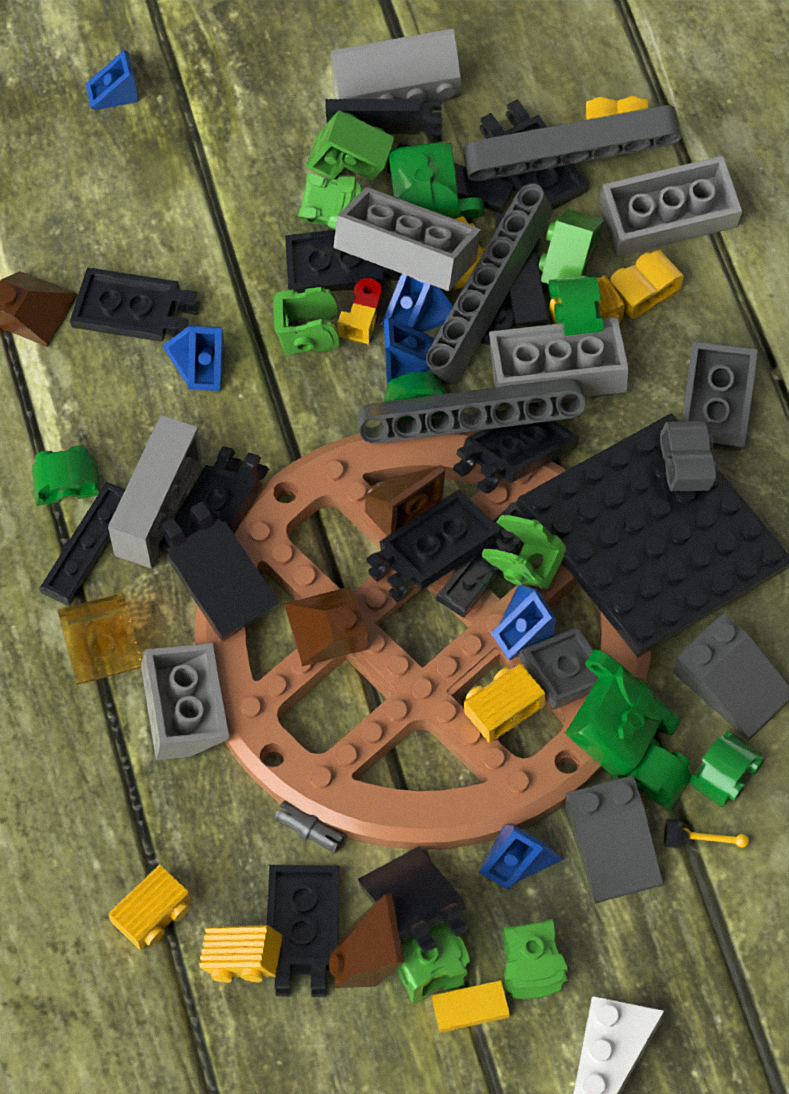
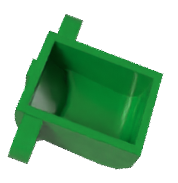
(428, 179)
(618, 716)

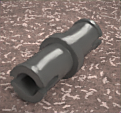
(309, 827)

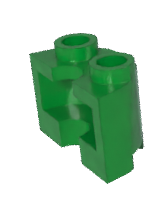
(577, 304)
(414, 386)
(65, 475)
(725, 767)
(661, 775)

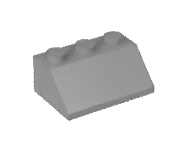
(183, 700)

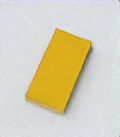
(470, 1006)

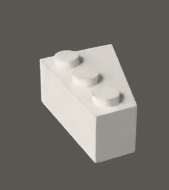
(613, 1045)

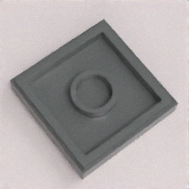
(561, 667)

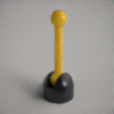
(678, 834)

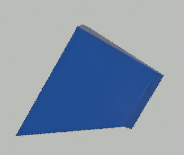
(113, 84)
(418, 304)
(404, 349)
(199, 356)
(524, 622)
(516, 857)

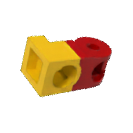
(361, 320)

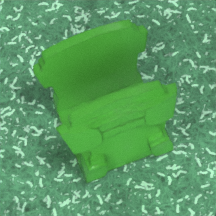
(326, 199)
(315, 335)
(538, 543)
(533, 961)
(435, 969)

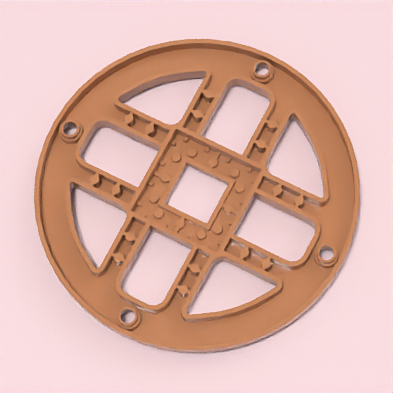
(417, 698)

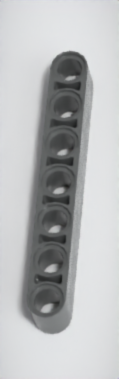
(571, 143)
(497, 266)
(456, 403)

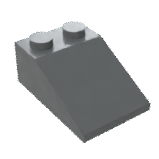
(721, 390)
(733, 676)
(613, 839)

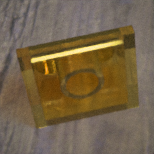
(100, 638)

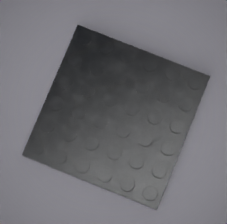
(650, 552)

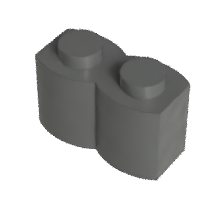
(688, 456)

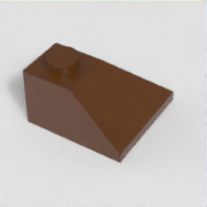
(33, 307)
(404, 498)
(327, 626)
(368, 948)

